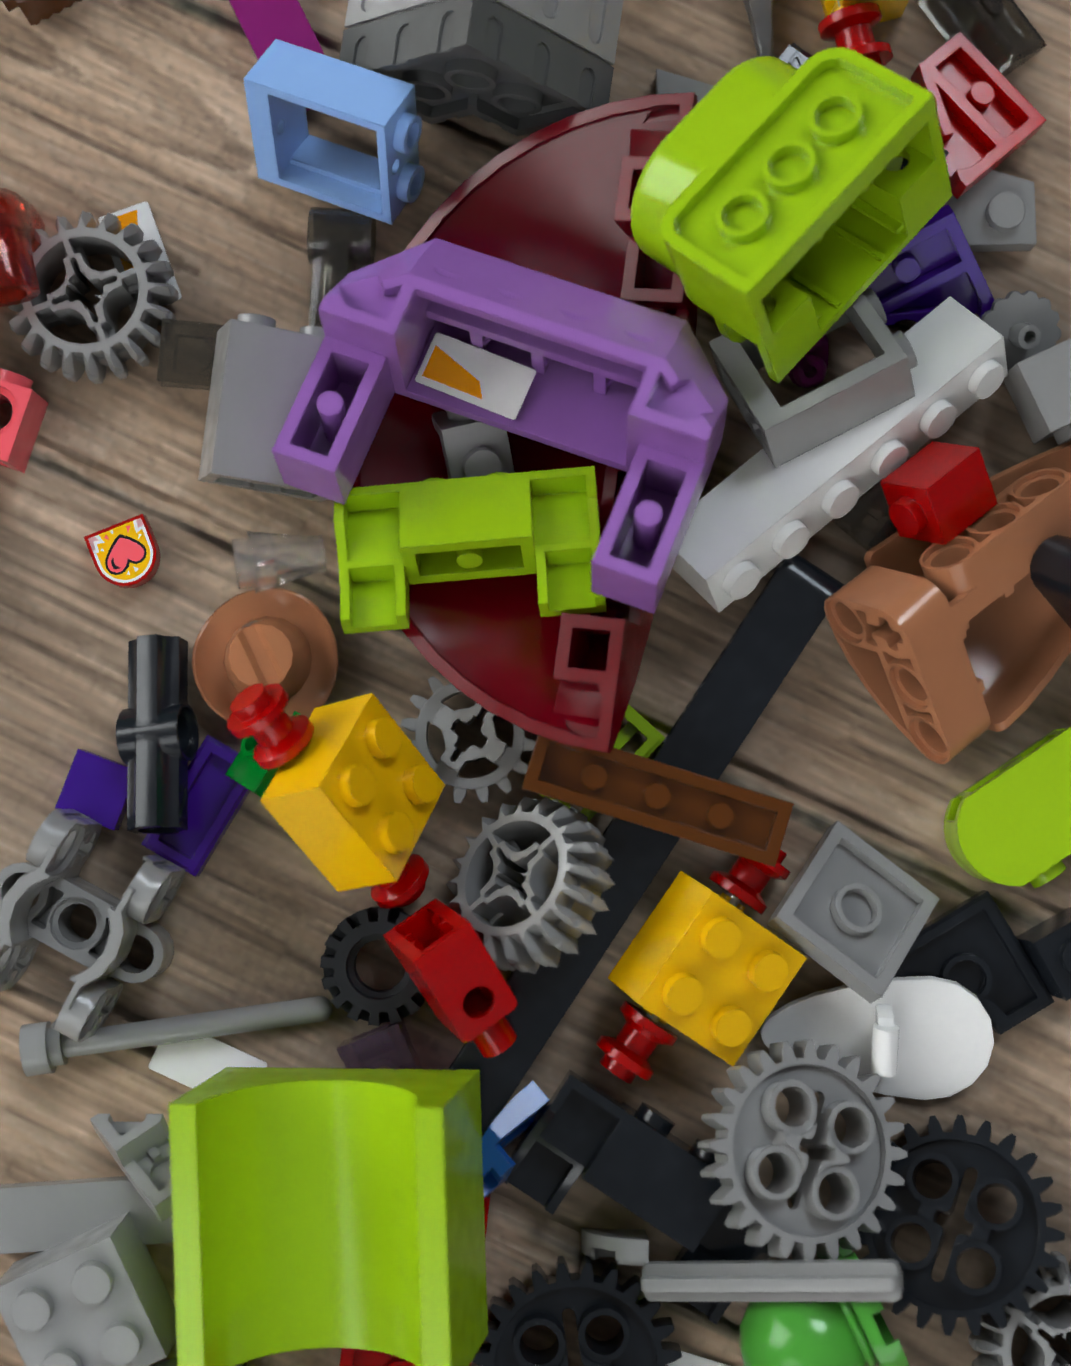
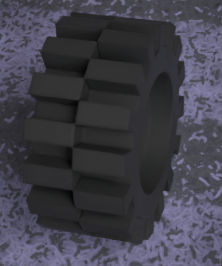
(342, 976)

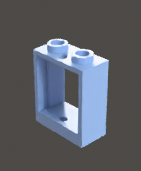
(295, 79)

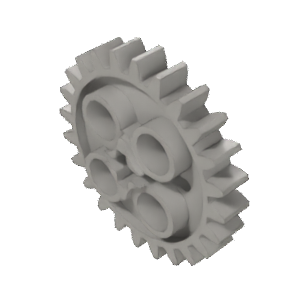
(854, 1168)

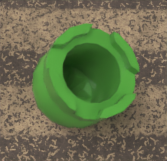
(818, 1333)

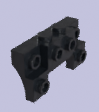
(635, 1164)

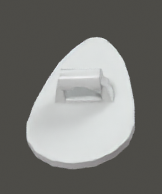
(919, 1037)

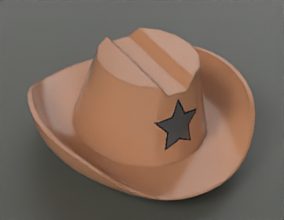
(266, 641)

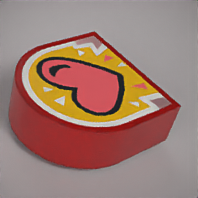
(125, 552)

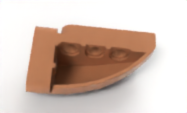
(958, 629)

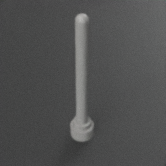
(45, 1048)

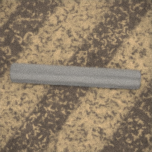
(773, 1281)

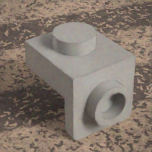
(472, 446)

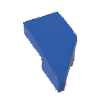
(506, 1127)

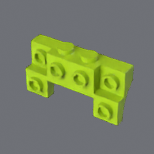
(467, 532)

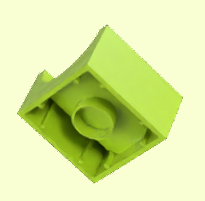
(329, 1214)

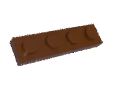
(661, 798)

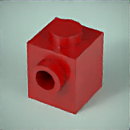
(939, 492)

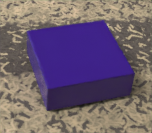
(96, 789)

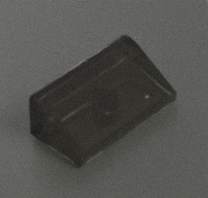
(992, 26)

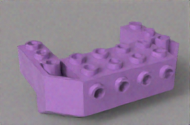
(606, 387)

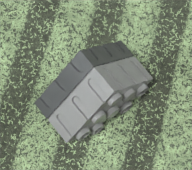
(490, 58)

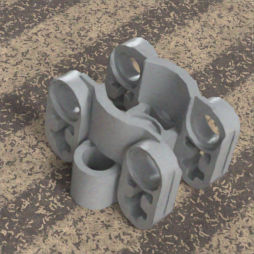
(54, 871)

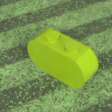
(1017, 817)

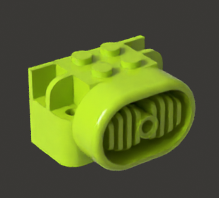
(791, 194)

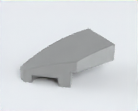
(143, 1156)

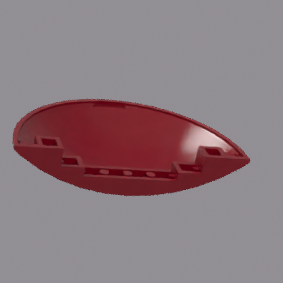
(564, 211)

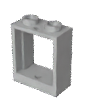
(831, 408)

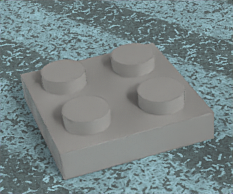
(853, 912)

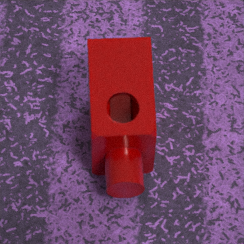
(456, 976)

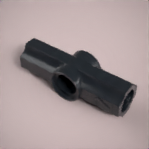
(157, 735)

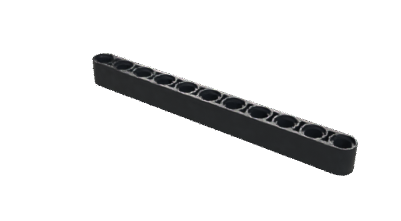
(699, 742)

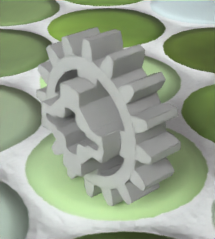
(495, 750)

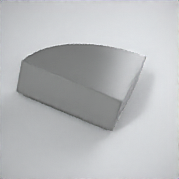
(627, 1245)

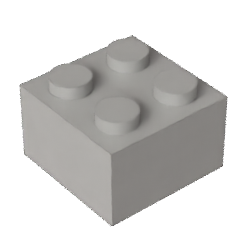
(90, 1301)

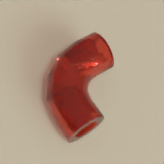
(17, 243)

